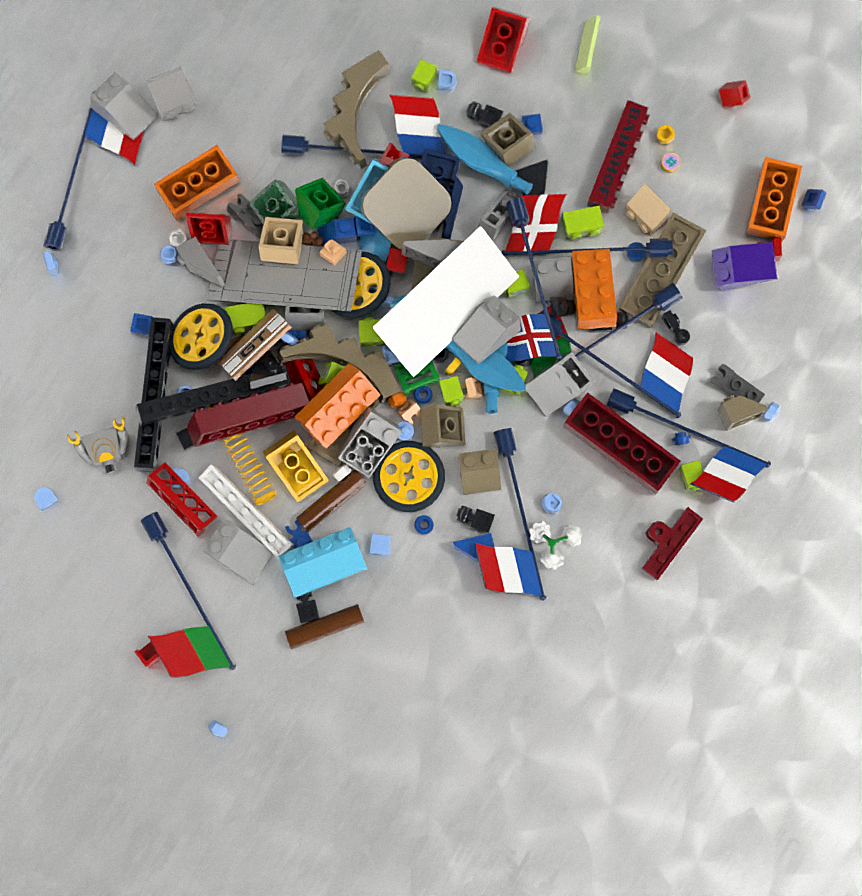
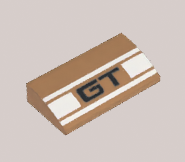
(254, 344)

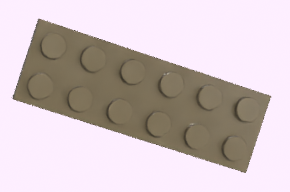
(662, 271)

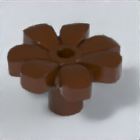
(312, 240)

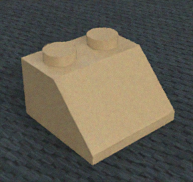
(647, 210)
(281, 240)

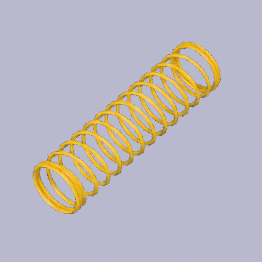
(262, 499)

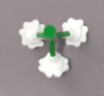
(541, 533)

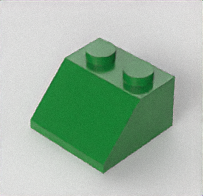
(318, 203)

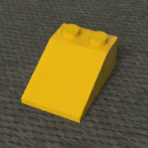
(295, 466)

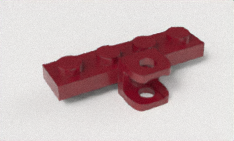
(669, 541)

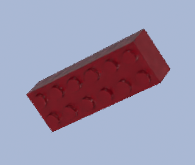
(246, 414)
(621, 443)

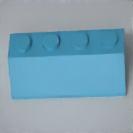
(322, 562)

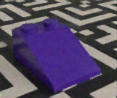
(744, 265)

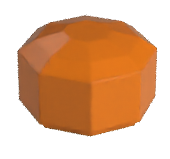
(397, 400)

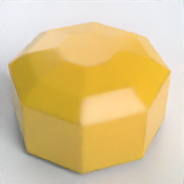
(665, 134)

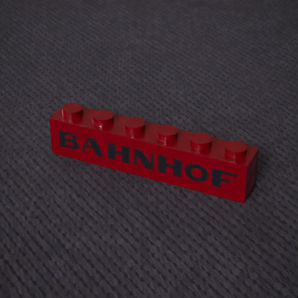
(618, 155)

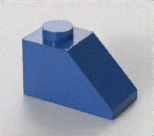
(339, 230)
(467, 546)

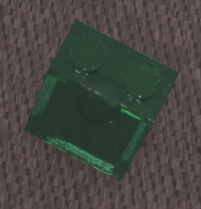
(275, 202)

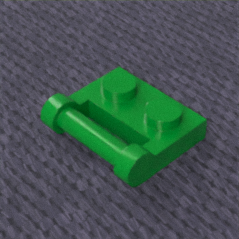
(404, 375)

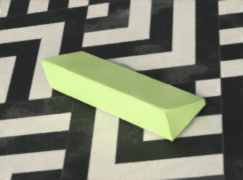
(587, 45)

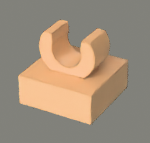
(333, 252)
(474, 388)
(408, 410)

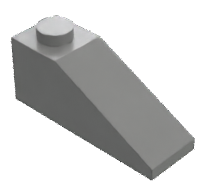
(497, 215)
(197, 261)

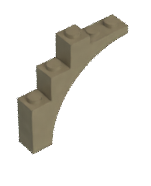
(358, 82)
(324, 347)

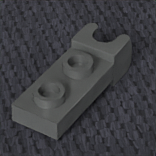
(246, 215)
(736, 385)

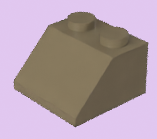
(509, 139)
(739, 410)
(442, 426)
(479, 471)

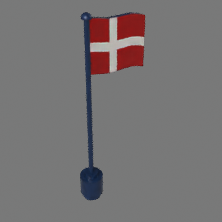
(543, 224)

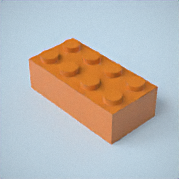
(196, 182)
(773, 199)
(593, 289)
(337, 405)

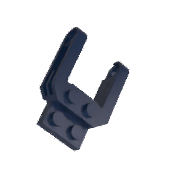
(444, 170)

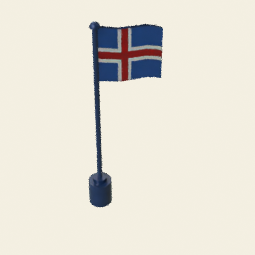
(536, 332)

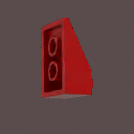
(502, 39)
(209, 227)

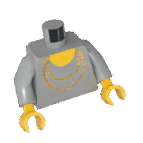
(103, 447)

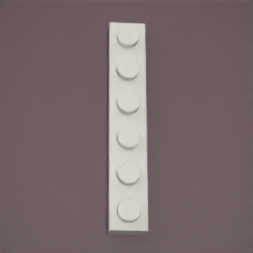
(245, 511)

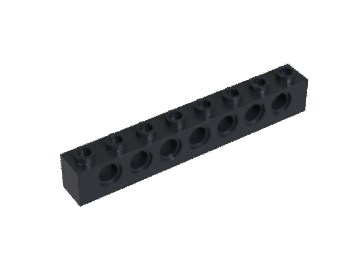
(153, 388)
(201, 397)

